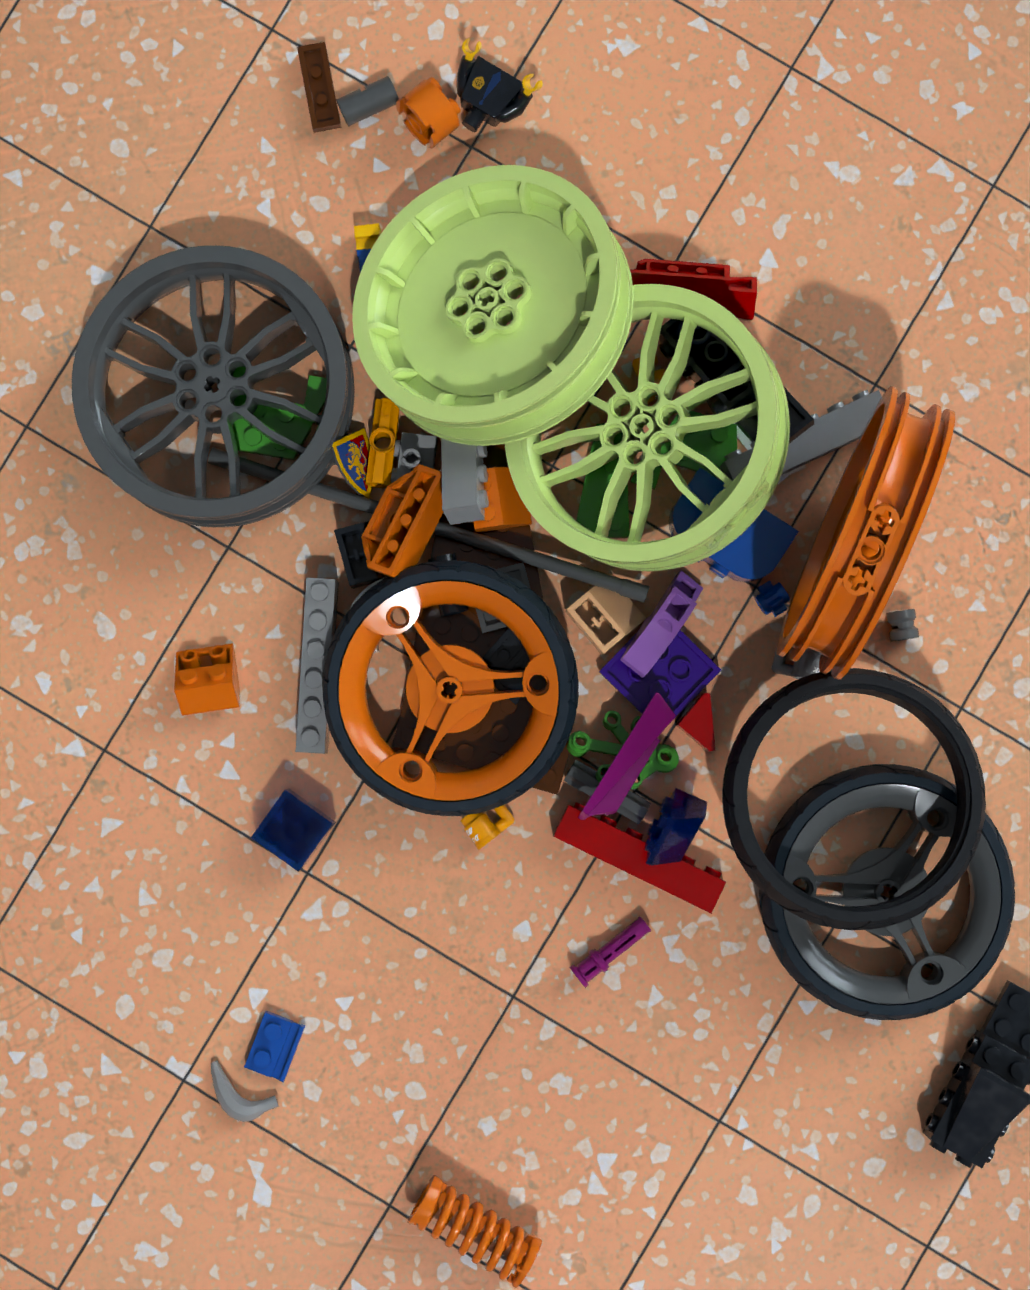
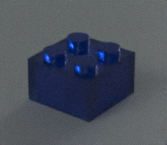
(293, 829)

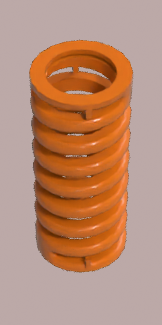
(522, 1251)

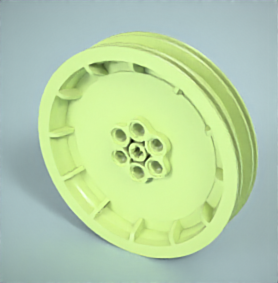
(561, 328)

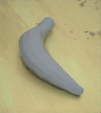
(233, 1103)

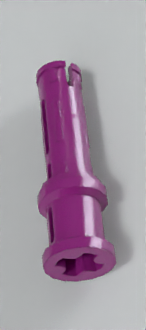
(599, 959)

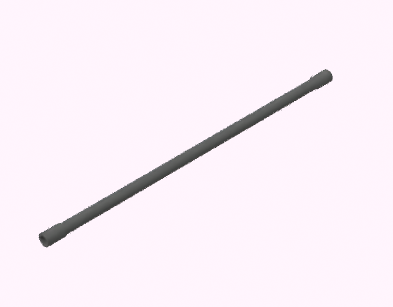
(621, 586)

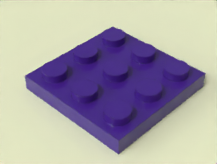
(676, 675)

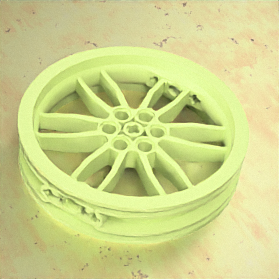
(731, 509)

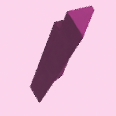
(630, 759)

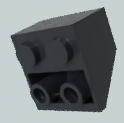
(353, 556)

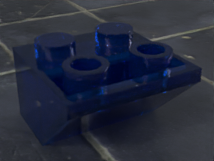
(675, 828)

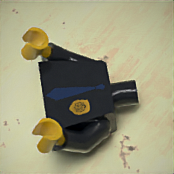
(489, 91)

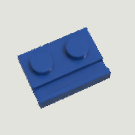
(274, 1046)

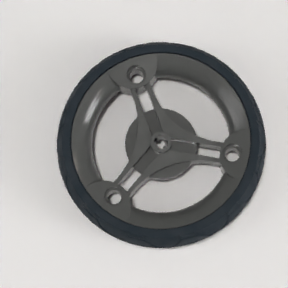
(909, 993)

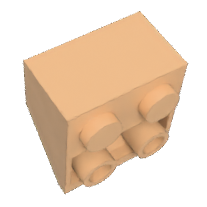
(604, 617)

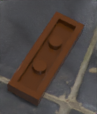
(319, 87)

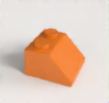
(505, 504)

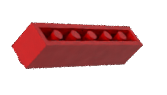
(627, 853)

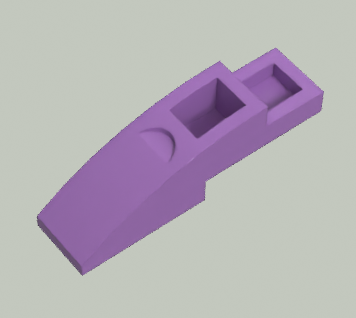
(662, 624)

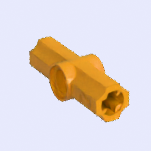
(381, 460)

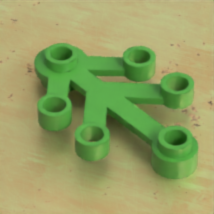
(654, 763)

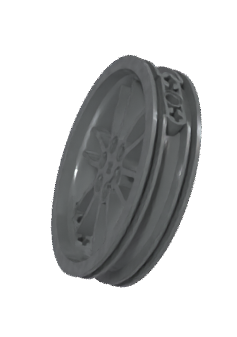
(117, 315)

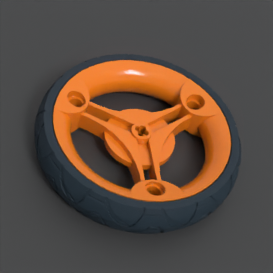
(481, 589)

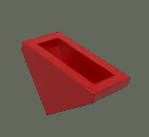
(699, 722)

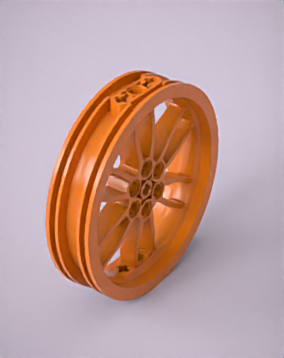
(845, 574)

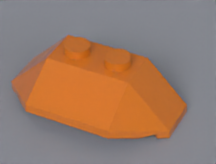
(403, 521)

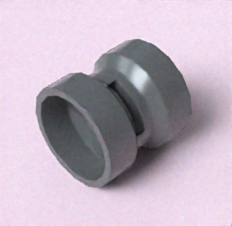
(902, 625)

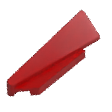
(710, 280)

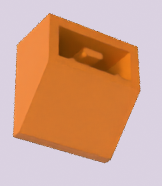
(206, 679)

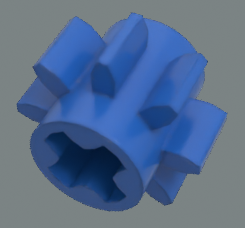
(772, 598)

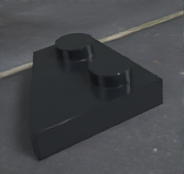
(507, 655)

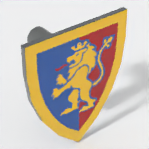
(352, 457)

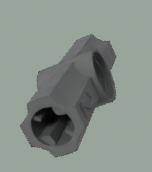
(584, 779)

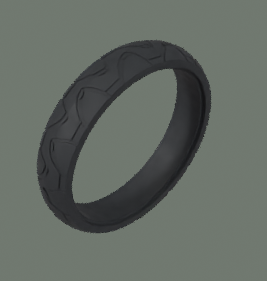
(967, 776)

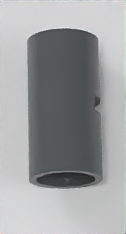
(374, 99)

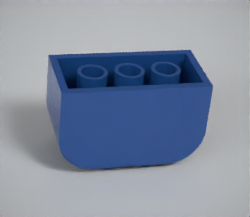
(753, 552)

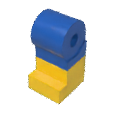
(365, 238)

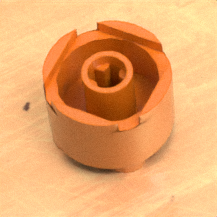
(429, 112)

